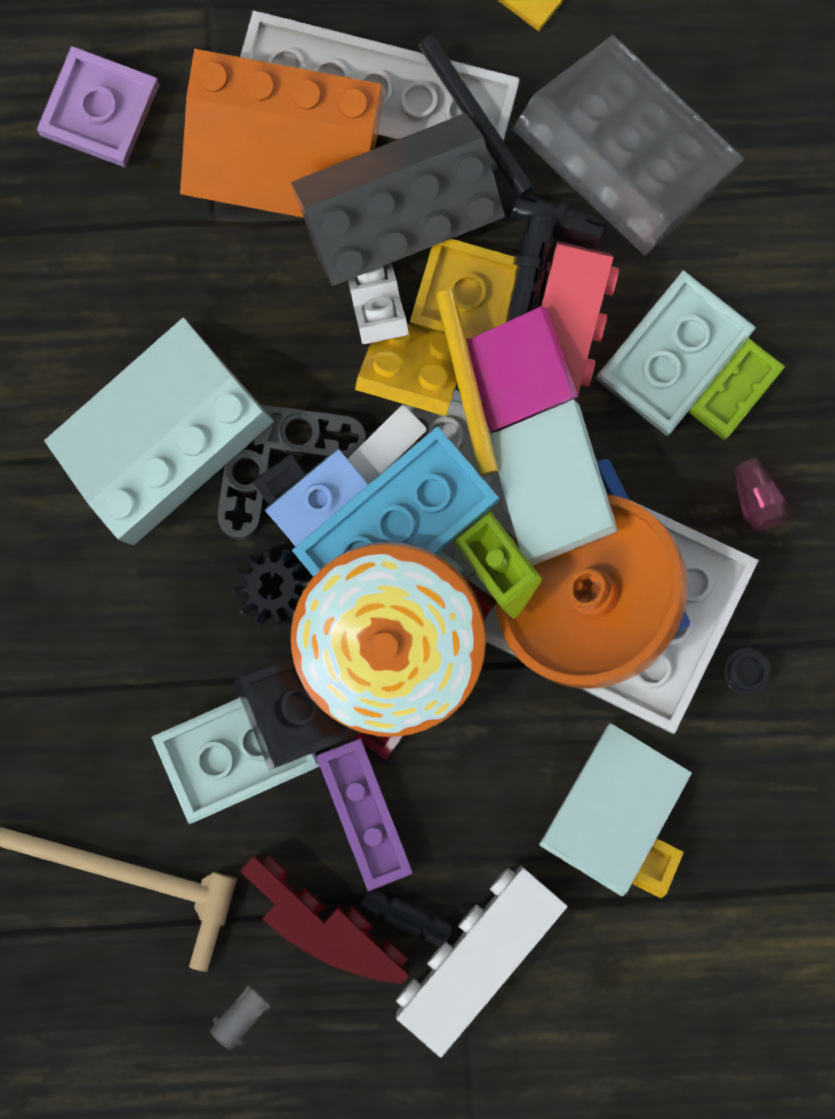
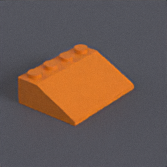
(267, 125)

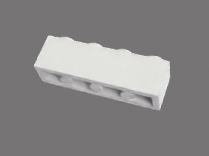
(479, 960)

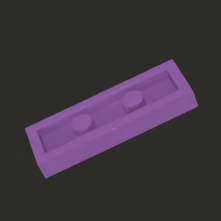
(364, 814)

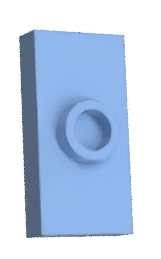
(316, 497)

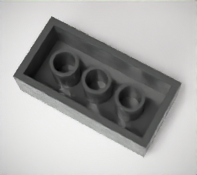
(399, 198)

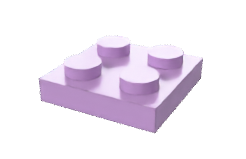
(98, 106)

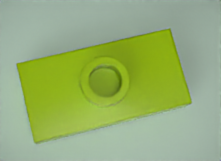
(736, 389)

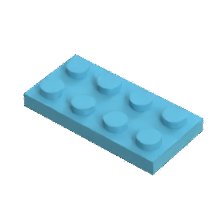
(417, 501)

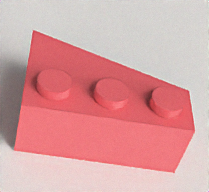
(574, 302)

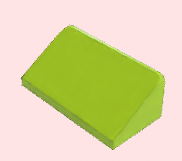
(499, 564)

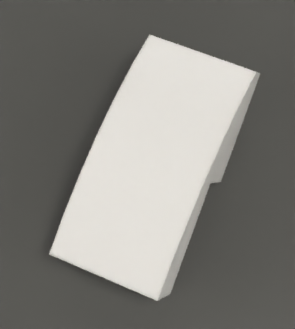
(378, 305)

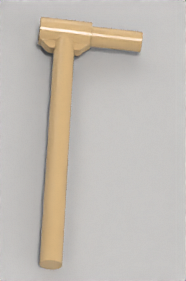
(210, 896)

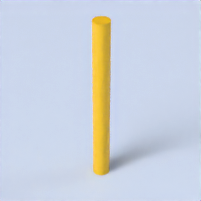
(466, 382)

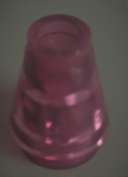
(759, 496)

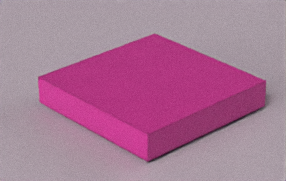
(520, 369)

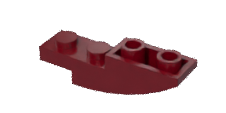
(338, 940)

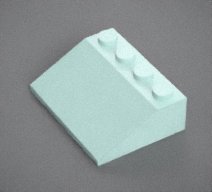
(157, 433)

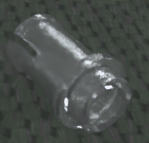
(239, 1018)

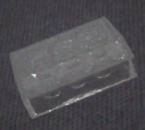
(626, 143)

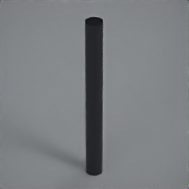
(469, 105)

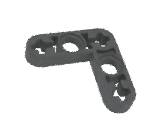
(275, 440)

